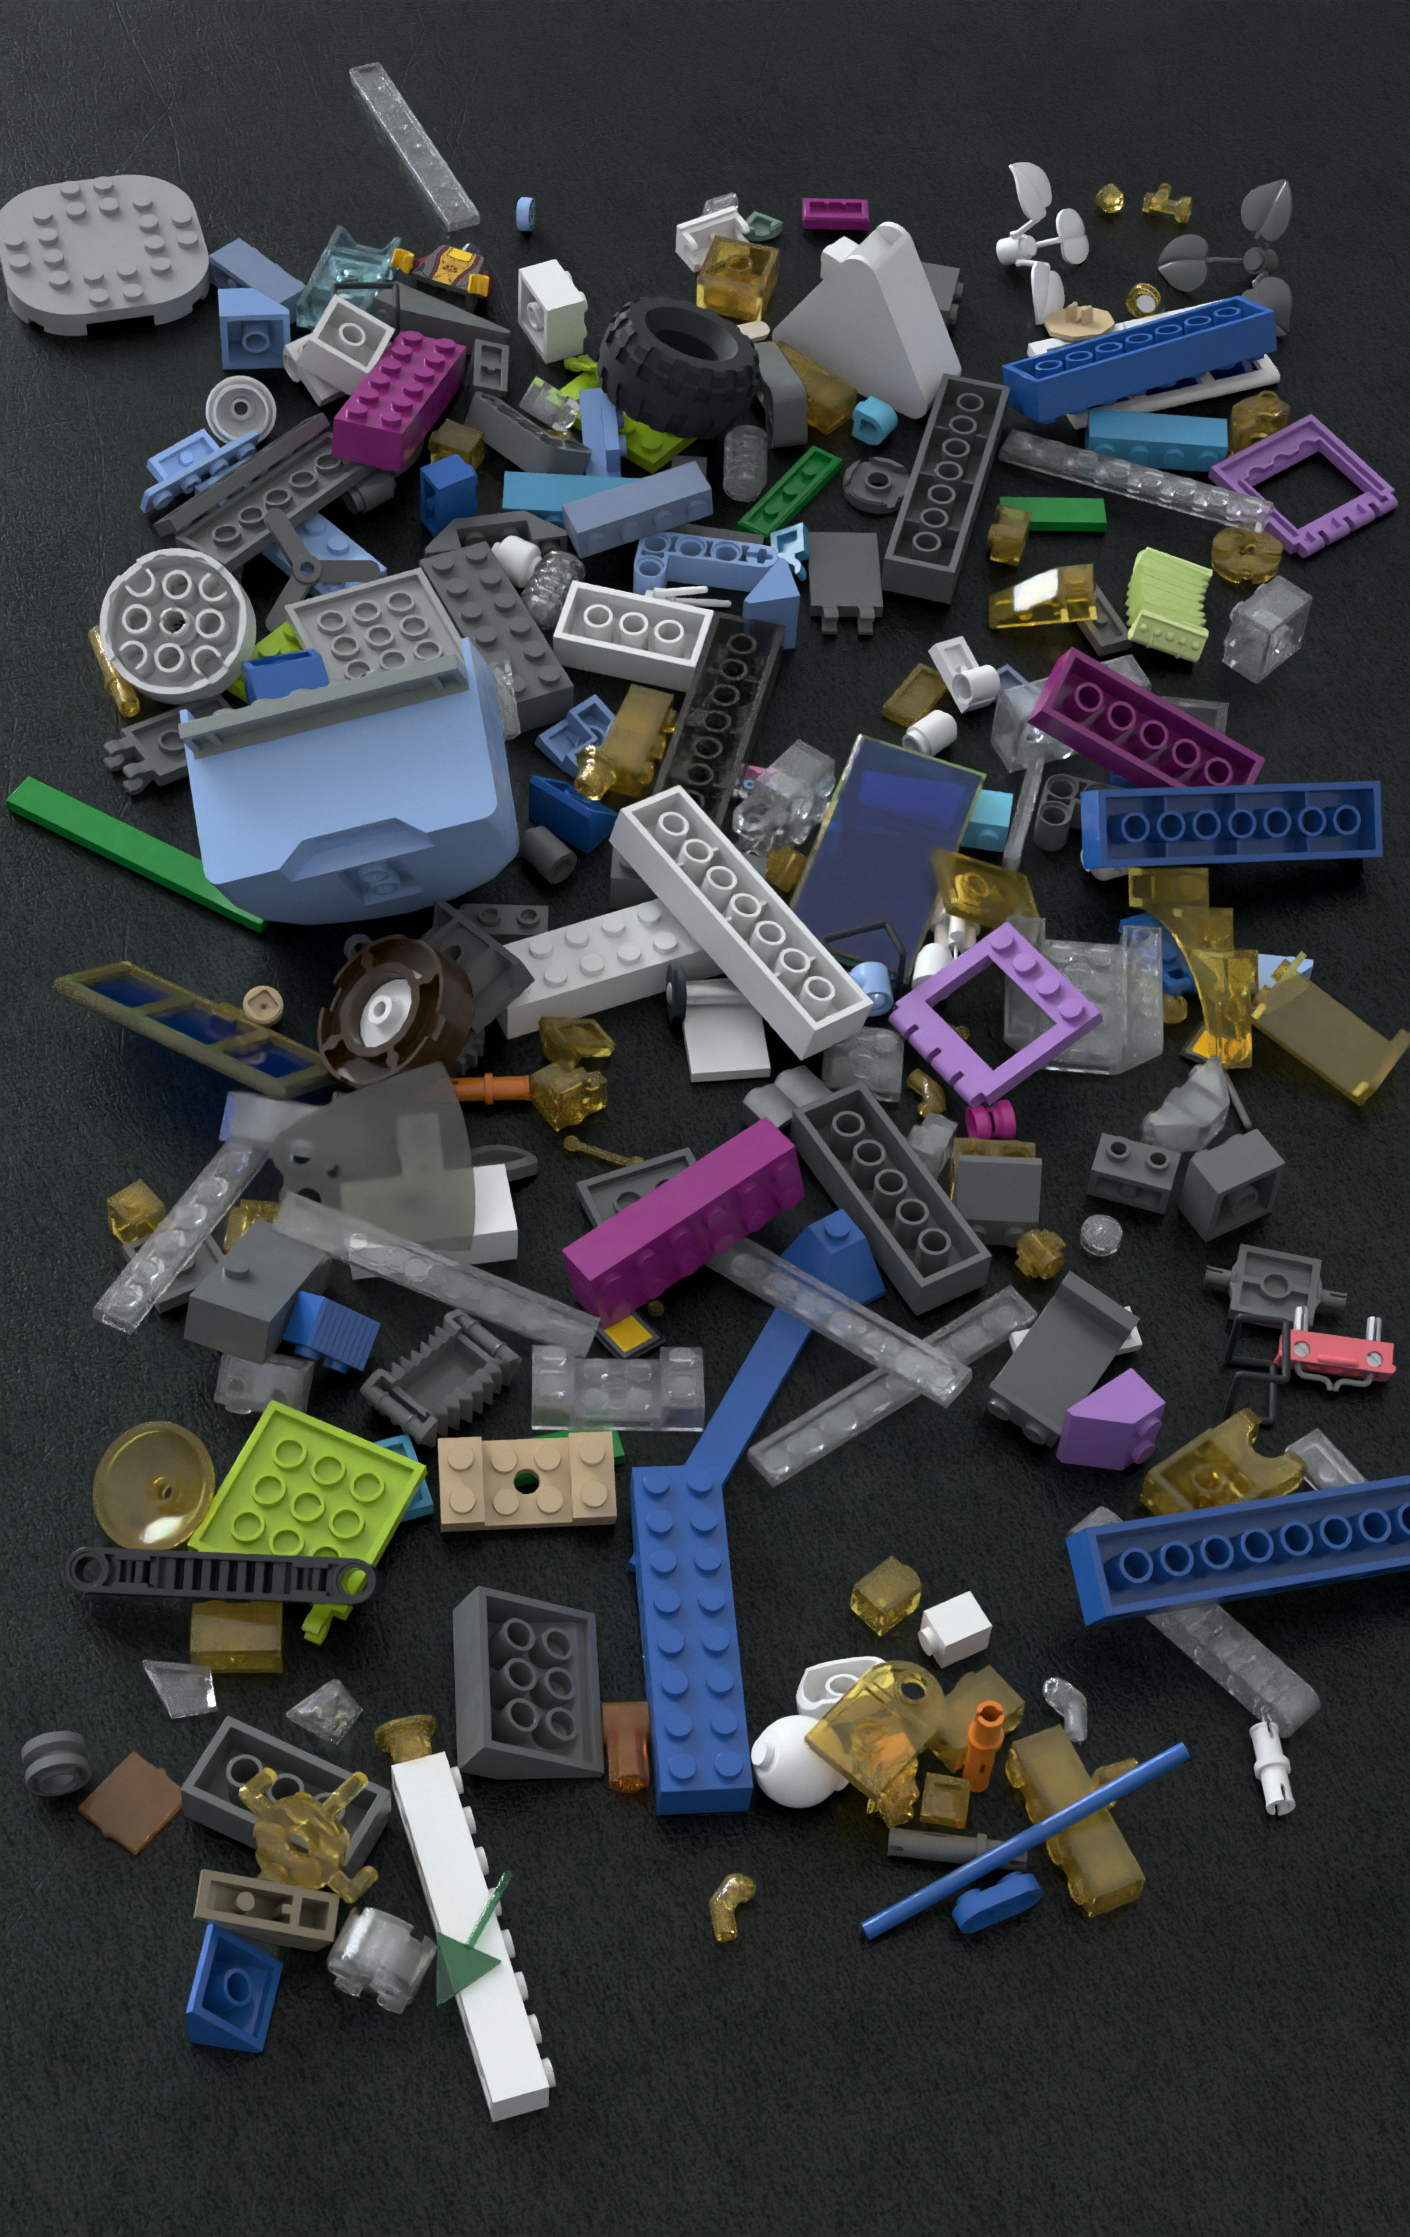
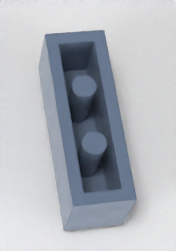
(245, 267)

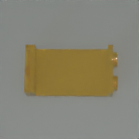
(1325, 1033)

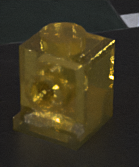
(1009, 534)

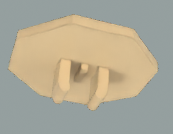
(1079, 323)

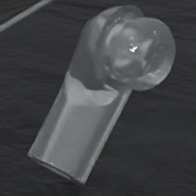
(720, 203)
(1070, 1705)

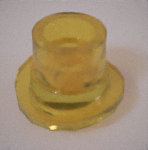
(597, 772)
(406, 1737)

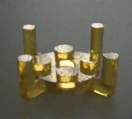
(319, 1828)

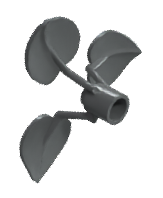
(1264, 211)

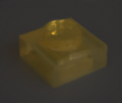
(945, 1800)

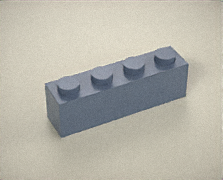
(637, 509)

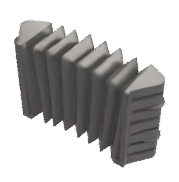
(444, 1380)

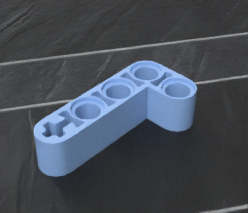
(699, 562)

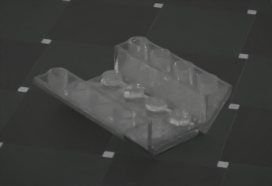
(1116, 979)

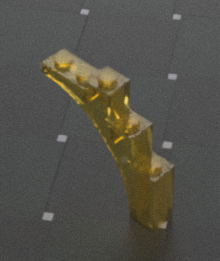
(1205, 937)

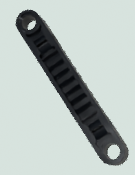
(223, 1576)

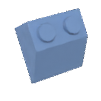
(252, 329)

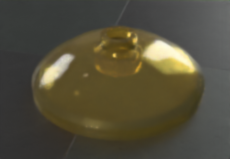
(133, 1485)

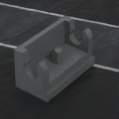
(487, 370)

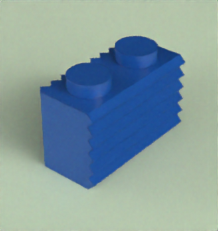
(330, 1331)

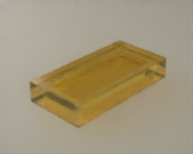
(915, 696)

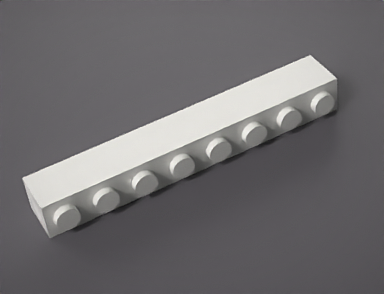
(456, 1895)

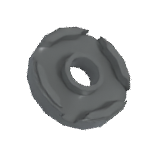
(874, 499)

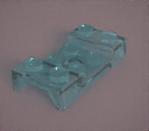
(338, 261)

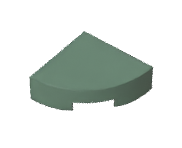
(762, 227)

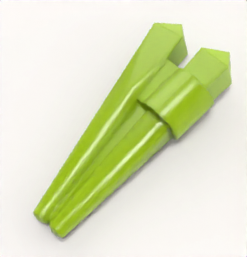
(582, 363)

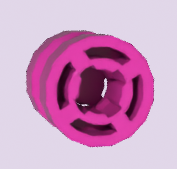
(991, 1121)

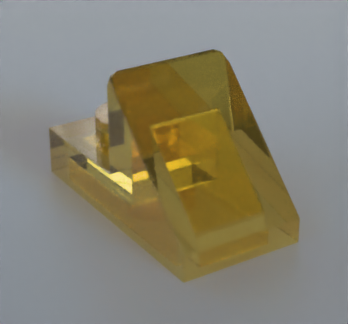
(573, 1039)

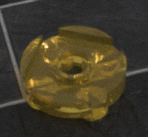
(1259, 566)

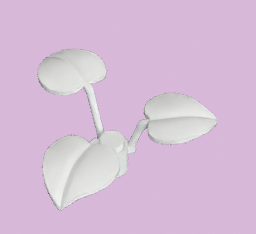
(1035, 195)

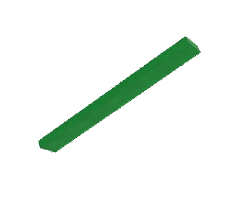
(124, 846)

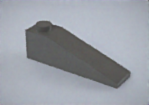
(436, 318)

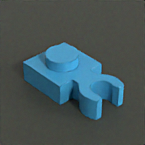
(793, 546)

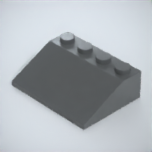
(526, 1688)

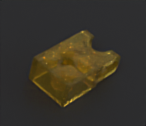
(1221, 1470)

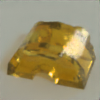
(1255, 420)

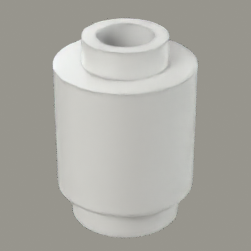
(931, 733)
(930, 961)

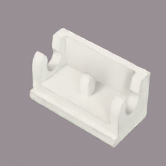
(696, 235)

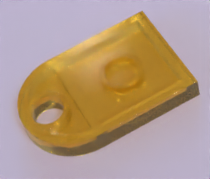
(878, 1729)

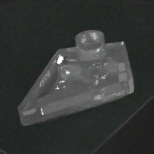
(182, 1687)
(327, 1712)

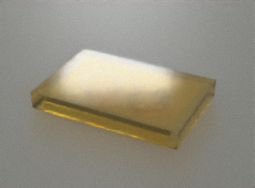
(981, 890)

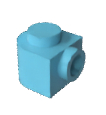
(873, 421)

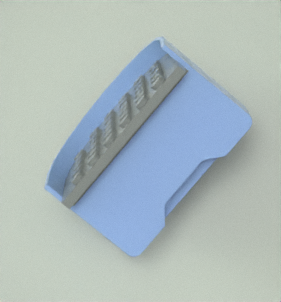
(355, 793)

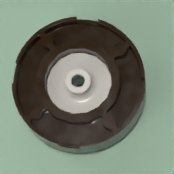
(395, 1012)

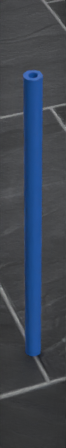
(1025, 1841)

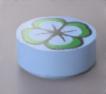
(525, 214)

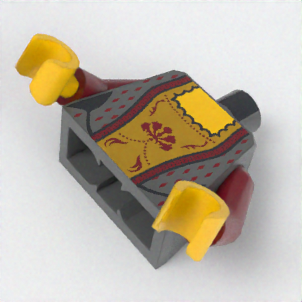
(448, 274)

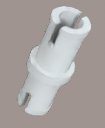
(1272, 1768)

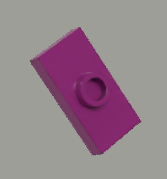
(835, 214)

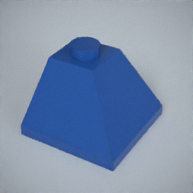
(838, 1256)

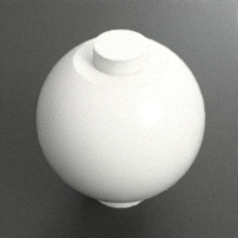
(789, 1768)

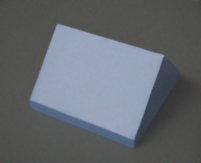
(776, 601)

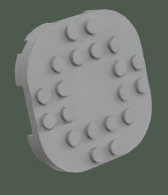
(102, 253)

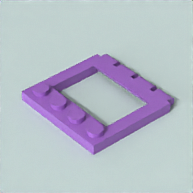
(1287, 448)
(953, 1056)

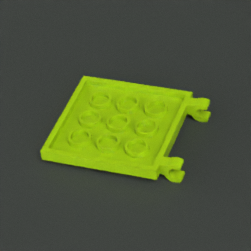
(310, 1494)

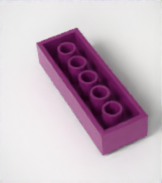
(399, 401)
(1136, 730)
(684, 1223)

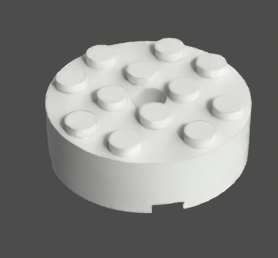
(200, 656)

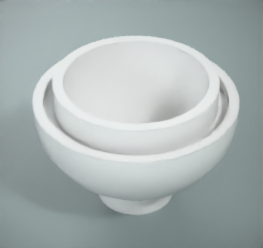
(228, 424)

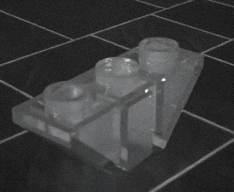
(1191, 1113)

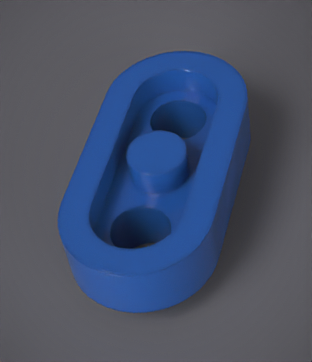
(1009, 1897)

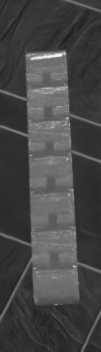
(1232, 1656)

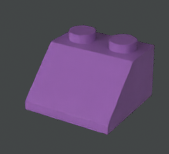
(1113, 1425)

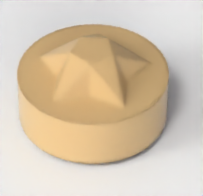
(263, 1005)

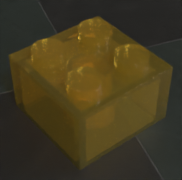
(737, 278)

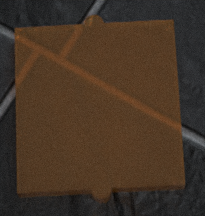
(133, 1803)

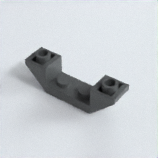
(496, 528)

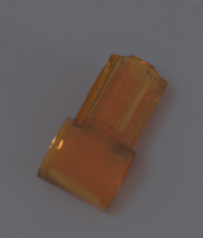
(626, 1733)

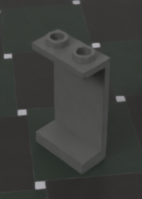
(1059, 1359)

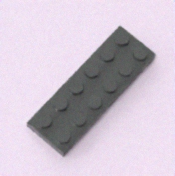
(296, 486)

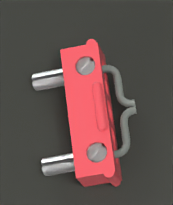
(1338, 1354)

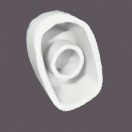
(828, 1682)

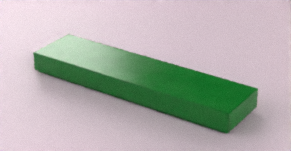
(790, 493)

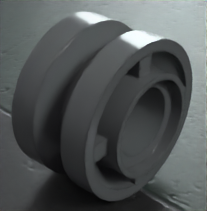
(56, 1763)

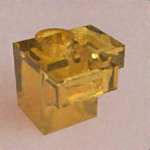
(567, 1094)

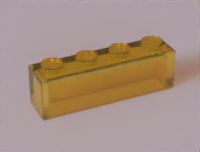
(1091, 1851)

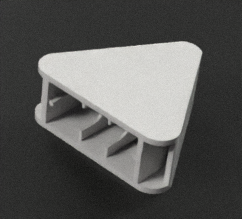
(877, 324)

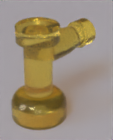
(1159, 202)

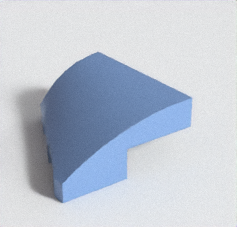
(582, 727)

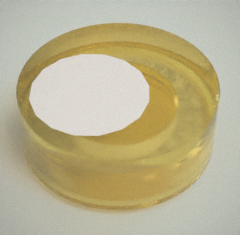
(1143, 300)

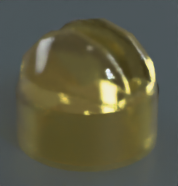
(1110, 198)

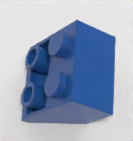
(283, 673)

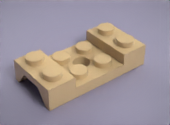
(571, 1471)

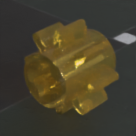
(785, 867)
(1040, 1253)

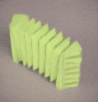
(1168, 604)

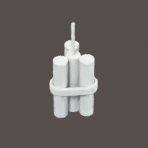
(953, 931)

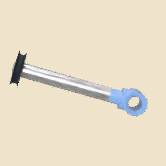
(870, 977)

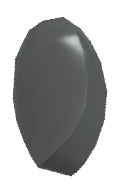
(517, 1161)

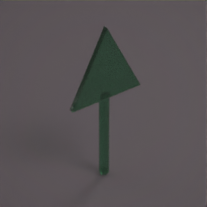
(461, 1963)

